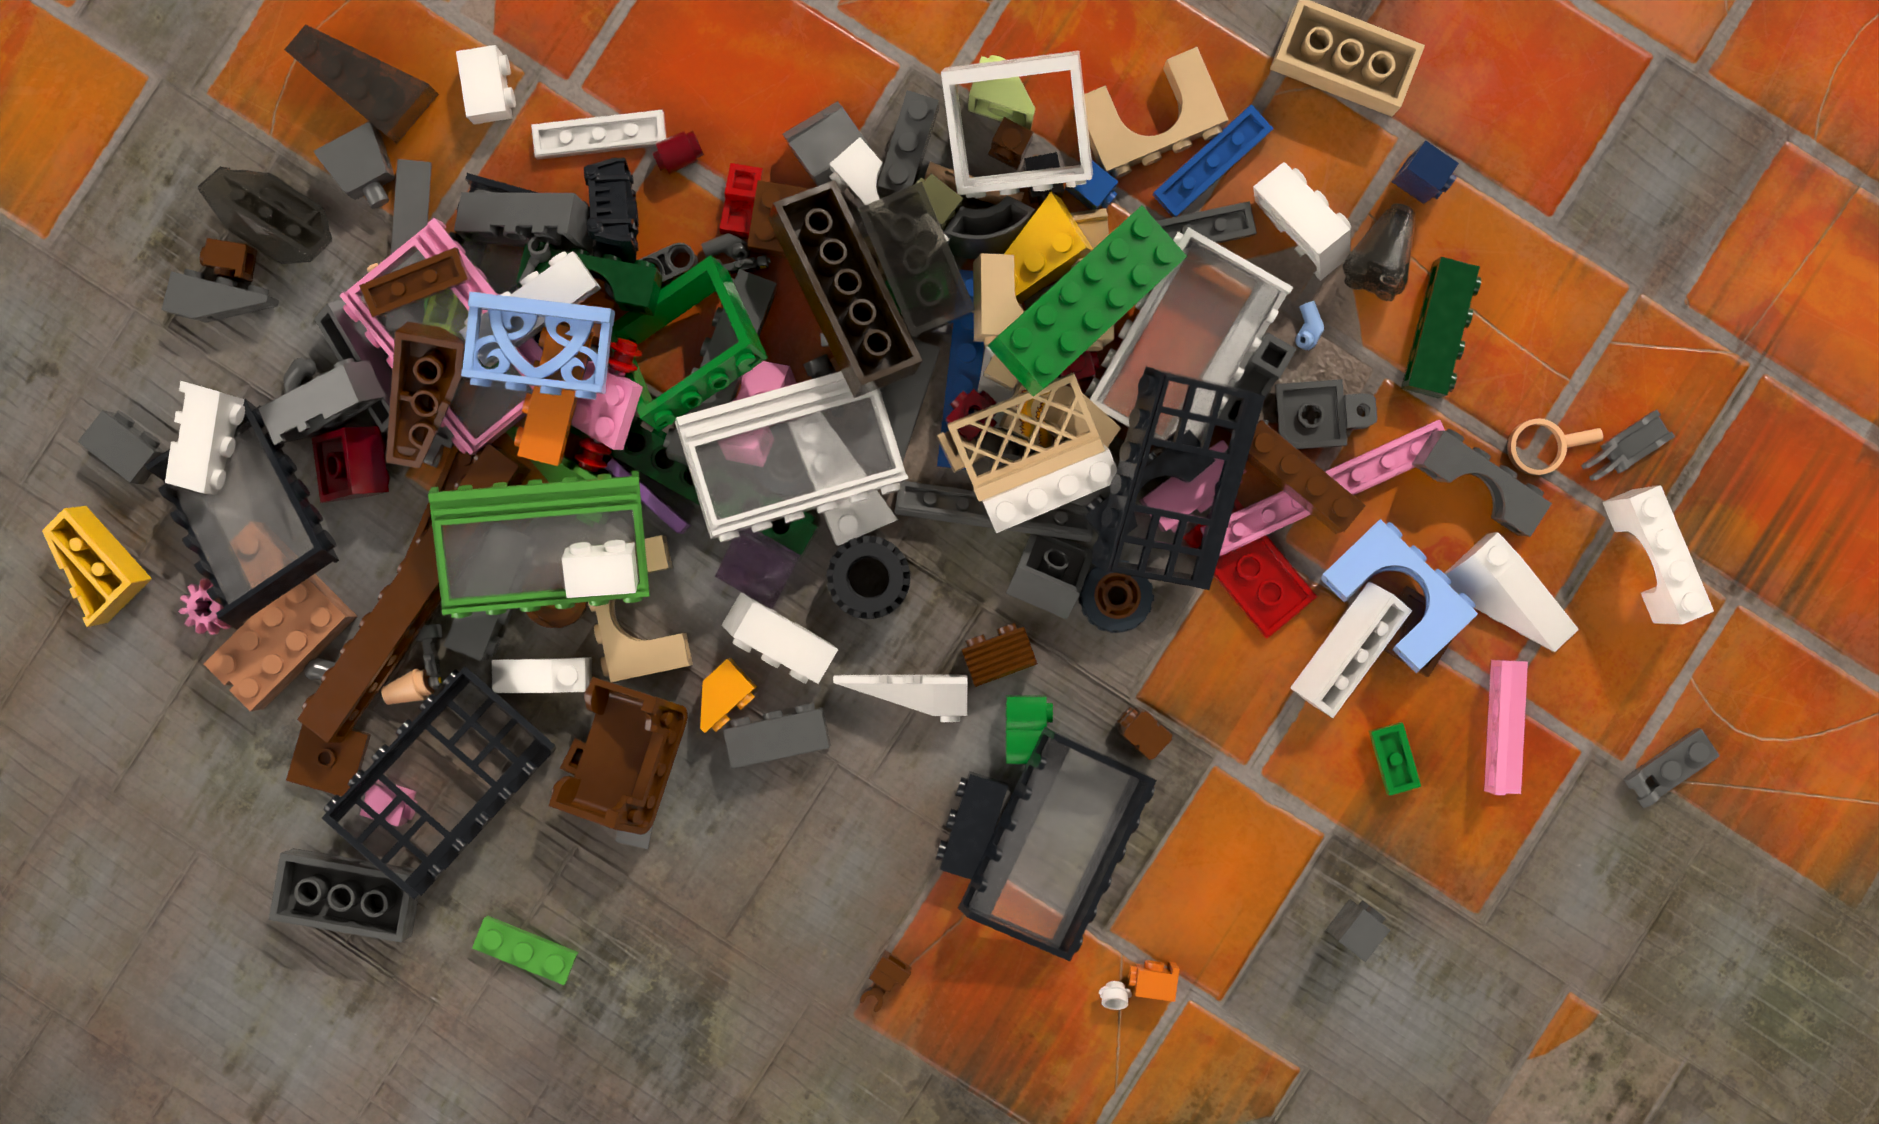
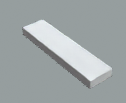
(598, 134)

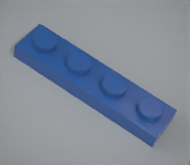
(1212, 161)

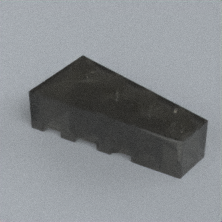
(373, 88)

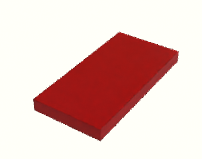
(1259, 581)

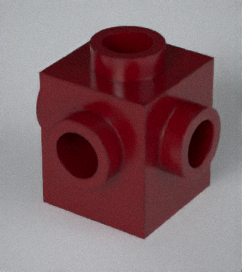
(966, 402)

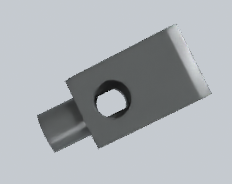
(359, 164)

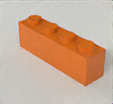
(549, 415)

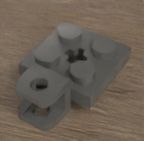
(1335, 410)

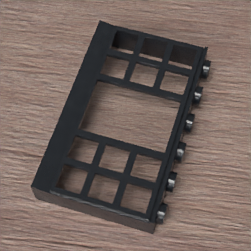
(1131, 467)
(476, 819)

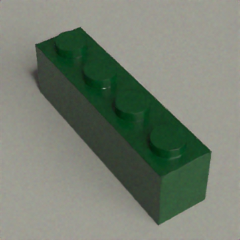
(1441, 328)

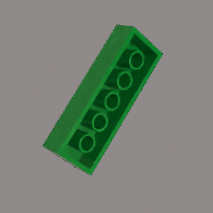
(1087, 301)

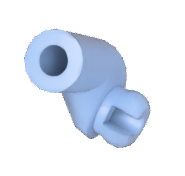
(1311, 329)

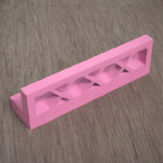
(1506, 727)

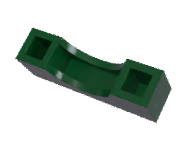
(633, 285)

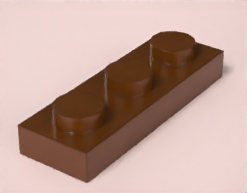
(415, 282)

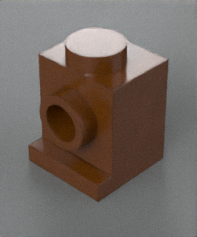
(1010, 143)
(229, 259)

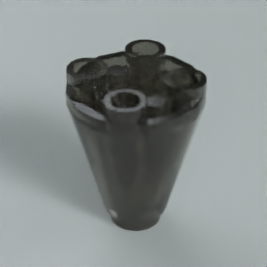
(1383, 255)

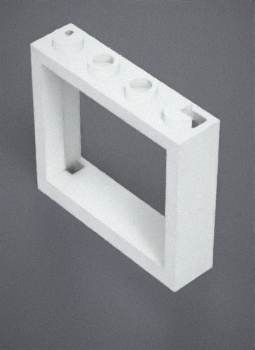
(1011, 182)

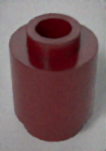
(677, 151)

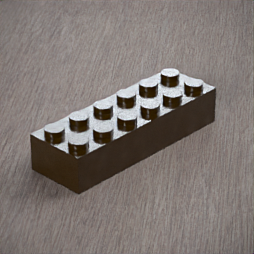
(844, 288)

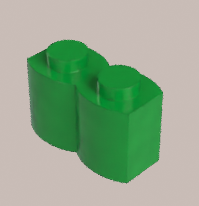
(1024, 724)

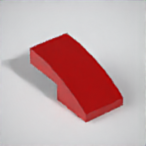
(739, 199)

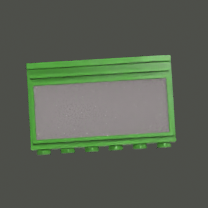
(508, 542)

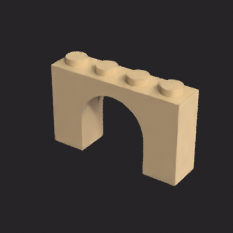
(1198, 116)
(996, 299)
(633, 657)

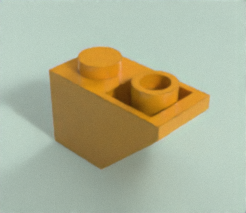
(722, 692)

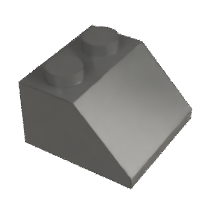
(1051, 573)

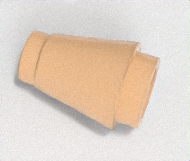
(408, 688)

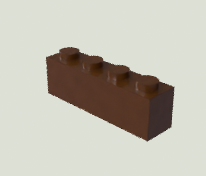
(1303, 479)

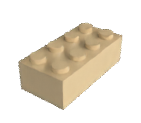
(1347, 57)

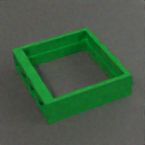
(715, 375)

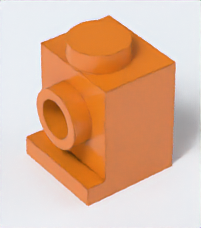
(1154, 980)

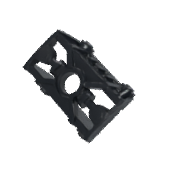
(612, 209)

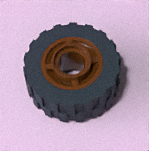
(1111, 617)

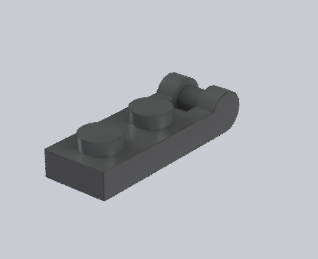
(1671, 766)

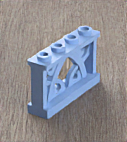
(503, 309)

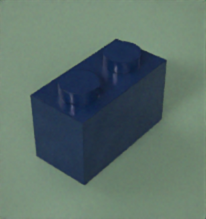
(1426, 173)

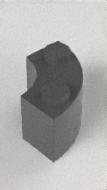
(987, 229)

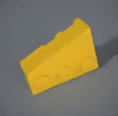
(1046, 248)
(95, 562)

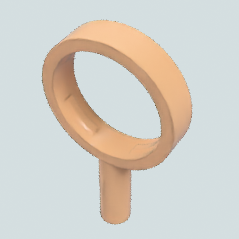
(1563, 441)

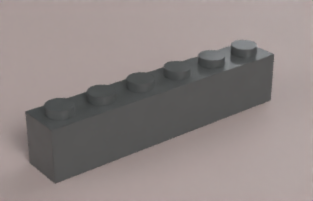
(757, 299)

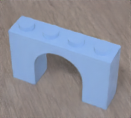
(1383, 551)

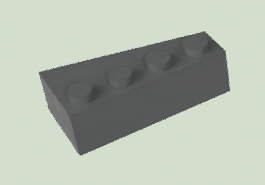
(518, 217)

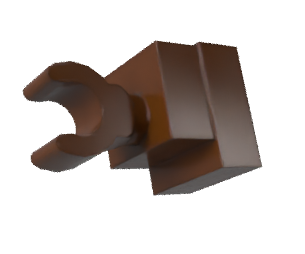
(885, 975)

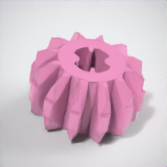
(197, 609)

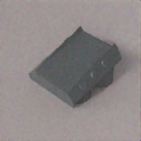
(822, 140)

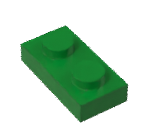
(1394, 758)

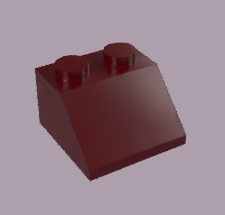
(350, 463)

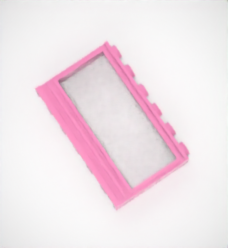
(476, 412)

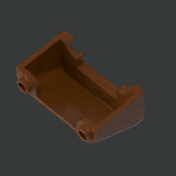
(623, 758)

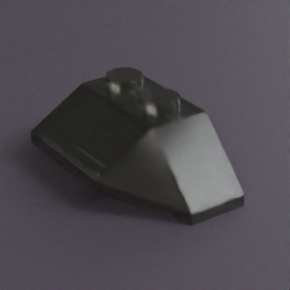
(268, 214)

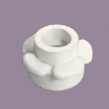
(1115, 995)

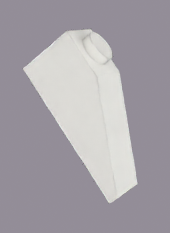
(541, 675)

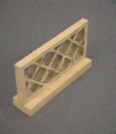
(1036, 464)

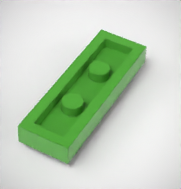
(525, 950)

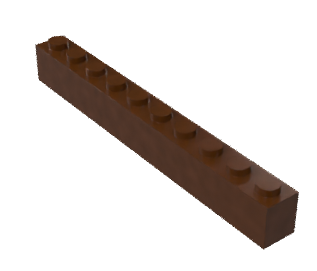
(395, 619)

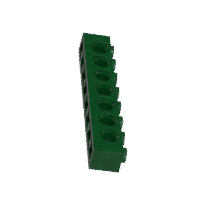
(646, 461)

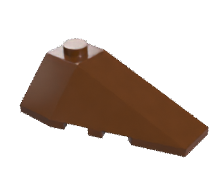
(422, 387)

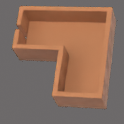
(280, 642)

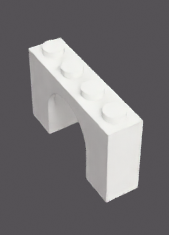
(1679, 589)

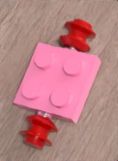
(611, 414)

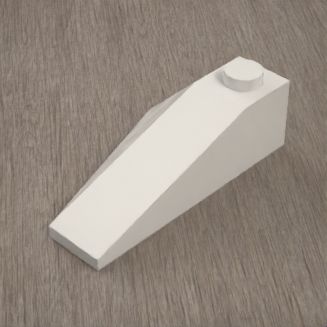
(1510, 592)
(929, 694)

